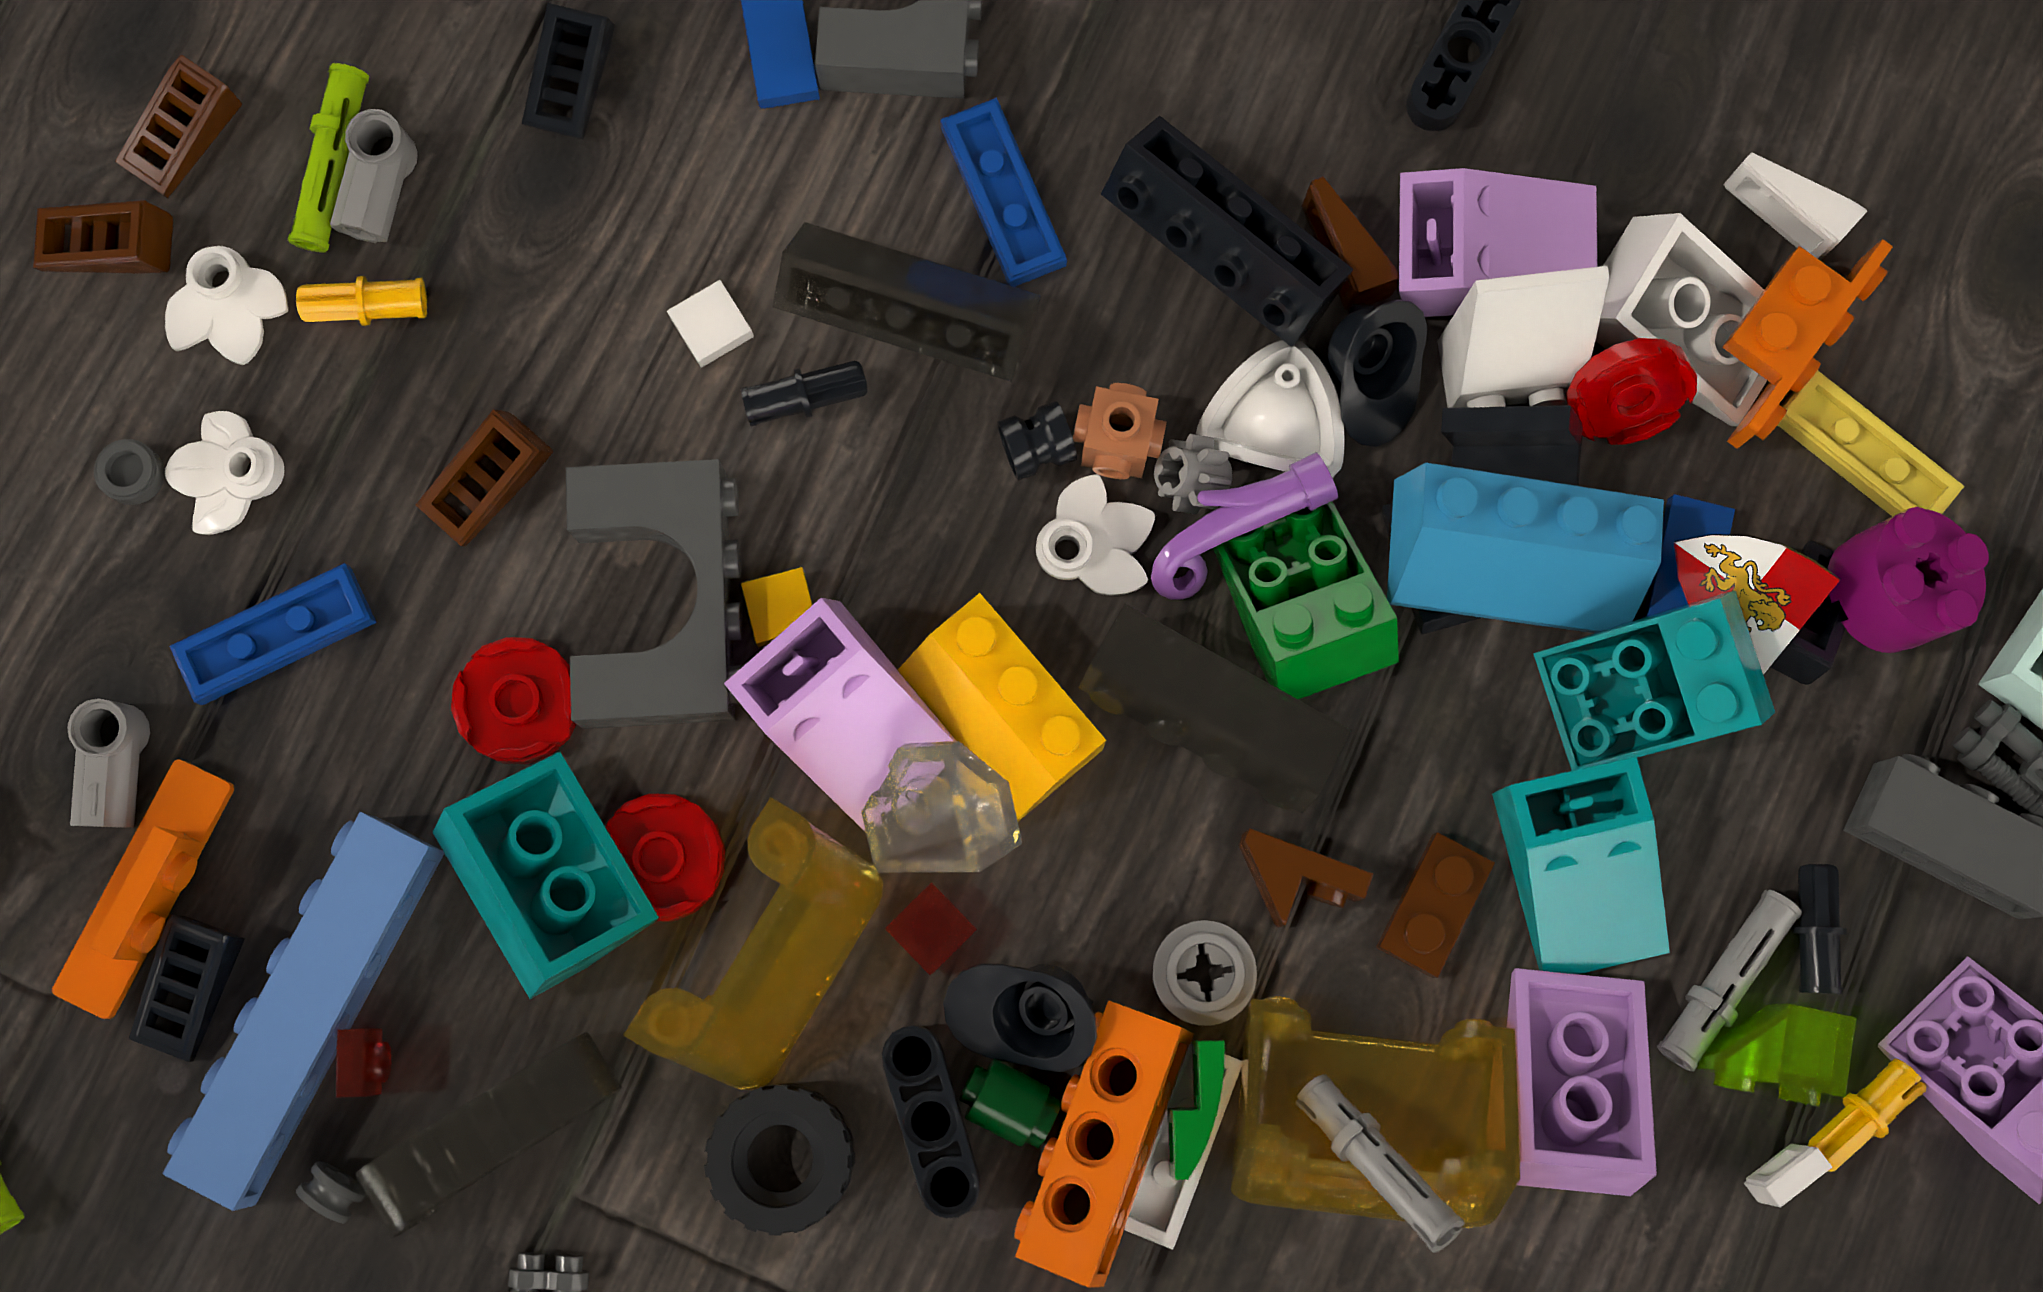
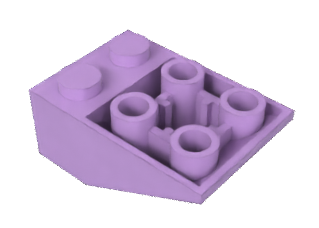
(1487, 227)
(834, 704)
(1981, 1068)

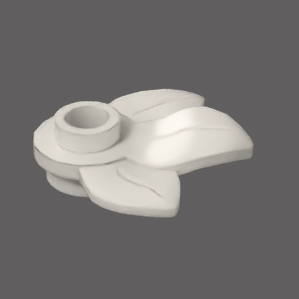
(224, 314)
(217, 472)
(1104, 535)

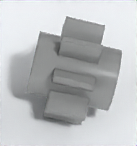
(1189, 469)

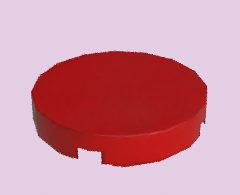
(1632, 390)
(514, 701)
(670, 851)

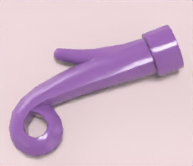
(1240, 511)

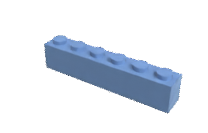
(292, 1027)

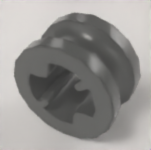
(330, 1192)

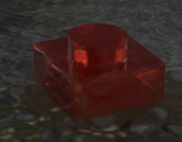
(931, 929)
(361, 1062)

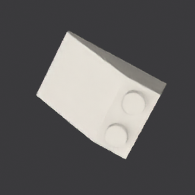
(1683, 290)
(1522, 338)

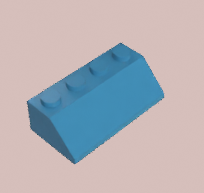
(1521, 548)

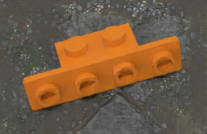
(1791, 322)
(143, 889)

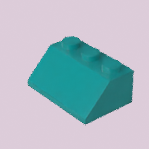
(543, 873)

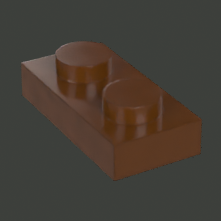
(1435, 905)

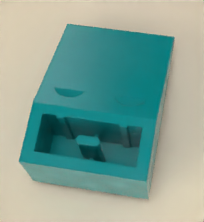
(1656, 683)
(1586, 866)

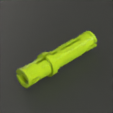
(327, 157)

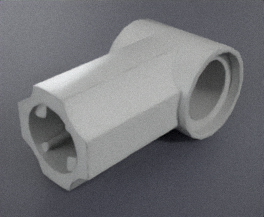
(372, 182)
(106, 774)

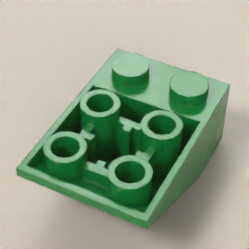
(1309, 602)

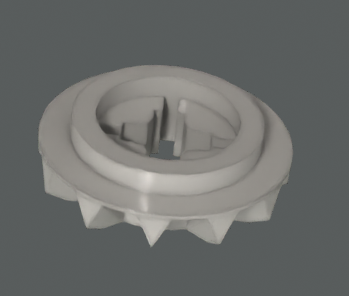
(1228, 992)

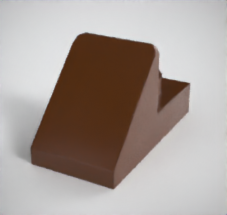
(1282, 866)

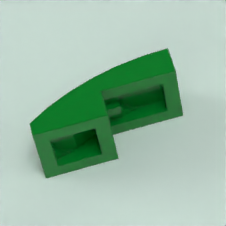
(1191, 1126)

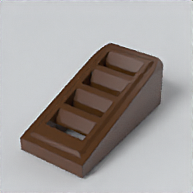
(168, 100)
(1342, 233)
(142, 243)
(500, 491)

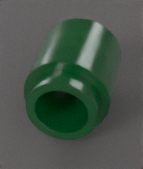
(1009, 1104)

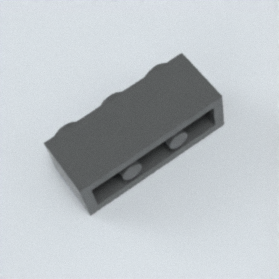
(1952, 833)

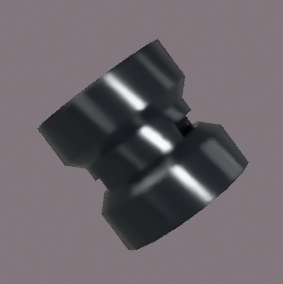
(1037, 440)

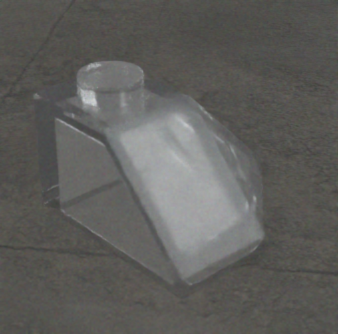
(940, 812)

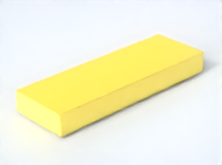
(1866, 449)

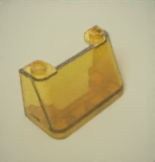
(782, 967)
(1437, 1105)

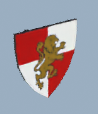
(1772, 582)

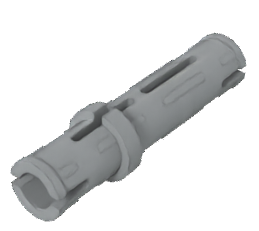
(1715, 1000)
(1358, 1140)

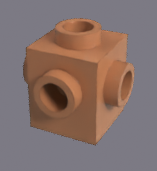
(1116, 452)

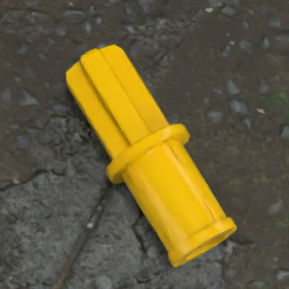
(362, 300)
(1868, 1112)

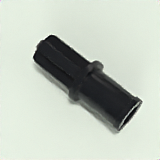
(804, 392)
(1819, 929)

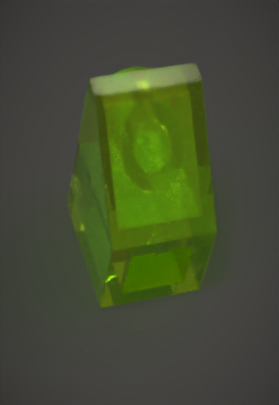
(1788, 1048)

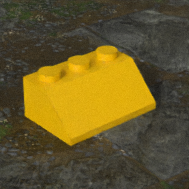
(1002, 703)

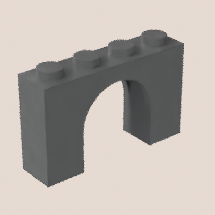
(899, 50)
(688, 509)

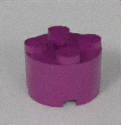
(1909, 580)

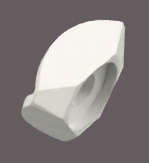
(1277, 410)

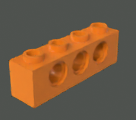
(1088, 1248)

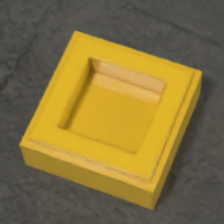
(776, 603)

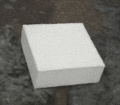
(710, 323)
(1787, 1174)

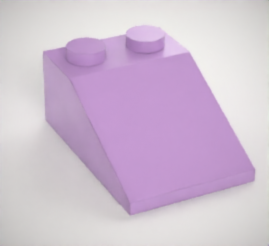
(1582, 1082)

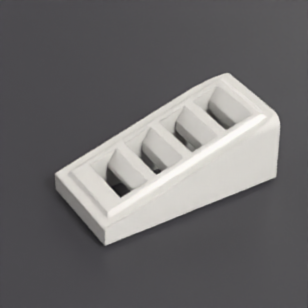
(1794, 205)

